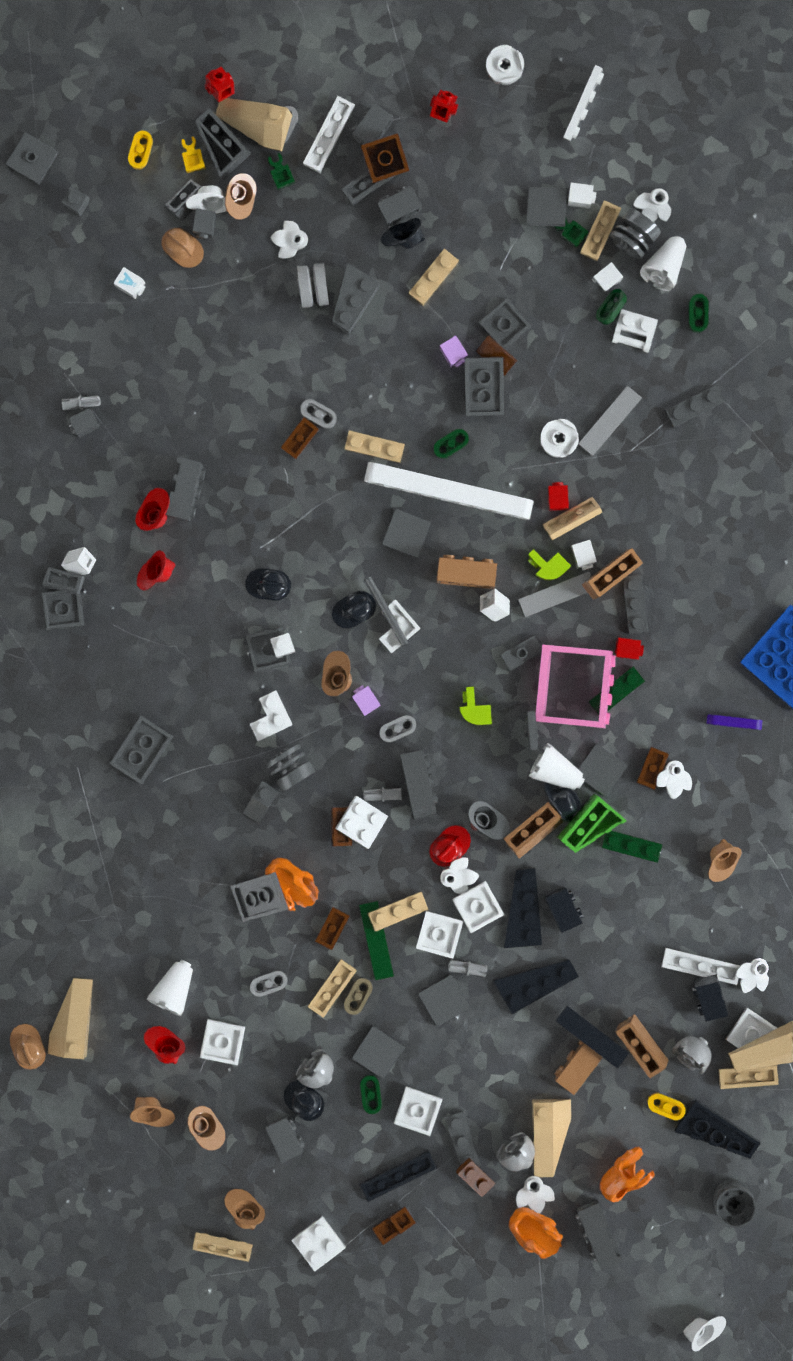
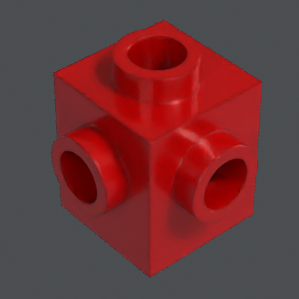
(219, 84)
(443, 106)

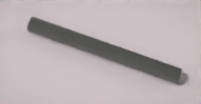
(386, 611)

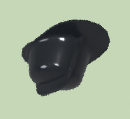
(405, 234)
(268, 584)
(354, 609)
(564, 800)
(304, 1101)

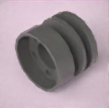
(636, 232)
(290, 767)
(736, 1214)

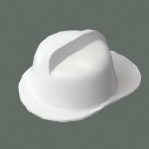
(208, 198)
(702, 1331)

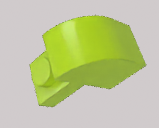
(548, 570)
(475, 714)

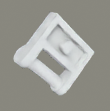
(637, 325)

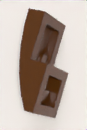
(393, 1225)

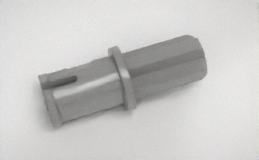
(80, 402)
(382, 794)
(467, 968)

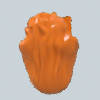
(294, 882)
(622, 1176)
(535, 1232)

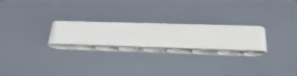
(448, 491)

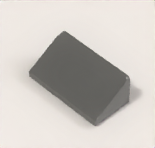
(177, 203)

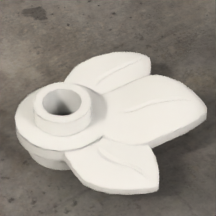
(653, 208)
(286, 239)
(674, 782)
(461, 875)
(753, 977)
(534, 1197)

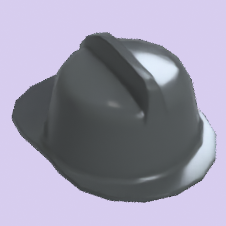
(488, 821)

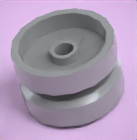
(312, 285)

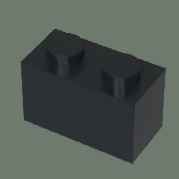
(563, 909)
(711, 998)

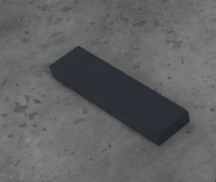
(592, 1036)
(398, 1176)

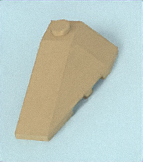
(259, 121)
(71, 1026)
(765, 1051)
(550, 1128)

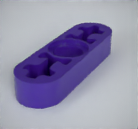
(734, 722)

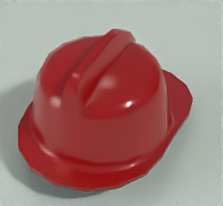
(153, 510)
(155, 570)
(450, 845)
(164, 1044)

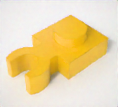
(192, 158)

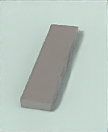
(609, 421)
(554, 595)

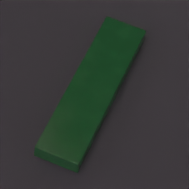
(376, 944)

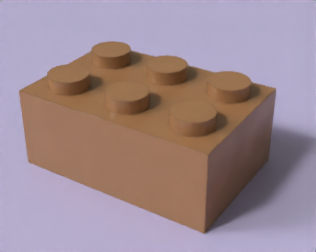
(466, 572)

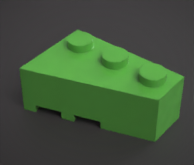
(590, 823)

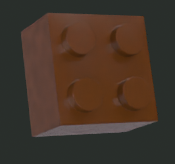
(384, 158)

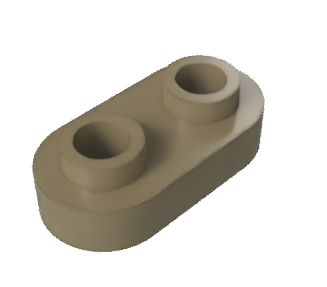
(358, 995)

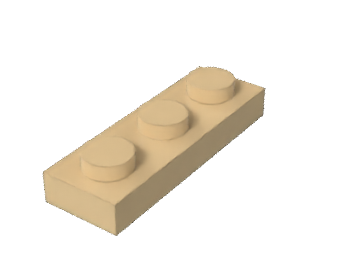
(600, 230)
(433, 277)
(374, 446)
(572, 518)
(397, 911)
(332, 988)
(748, 1078)
(222, 1246)

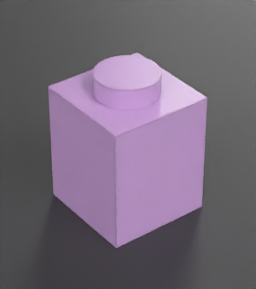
(453, 352)
(365, 700)

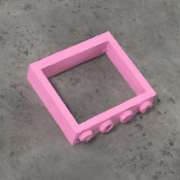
(606, 698)

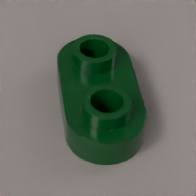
(611, 306)
(700, 314)
(451, 444)
(371, 1094)

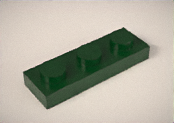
(621, 688)
(632, 846)

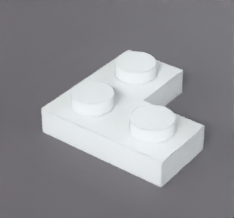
(406, 624)
(276, 718)

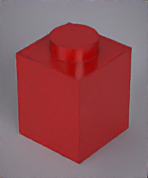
(558, 497)
(628, 649)

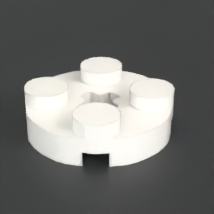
(509, 55)
(549, 442)

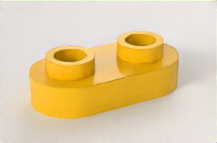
(139, 150)
(665, 1106)

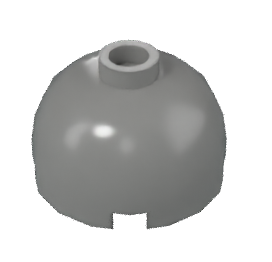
(693, 1053)
(316, 1071)
(518, 1153)

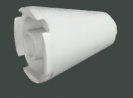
(665, 264)
(556, 769)
(173, 988)

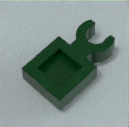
(281, 174)
(573, 232)

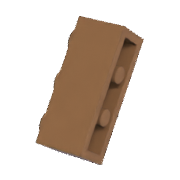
(612, 573)
(533, 830)
(642, 1046)
(577, 1068)

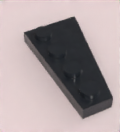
(524, 916)
(529, 986)
(709, 1126)

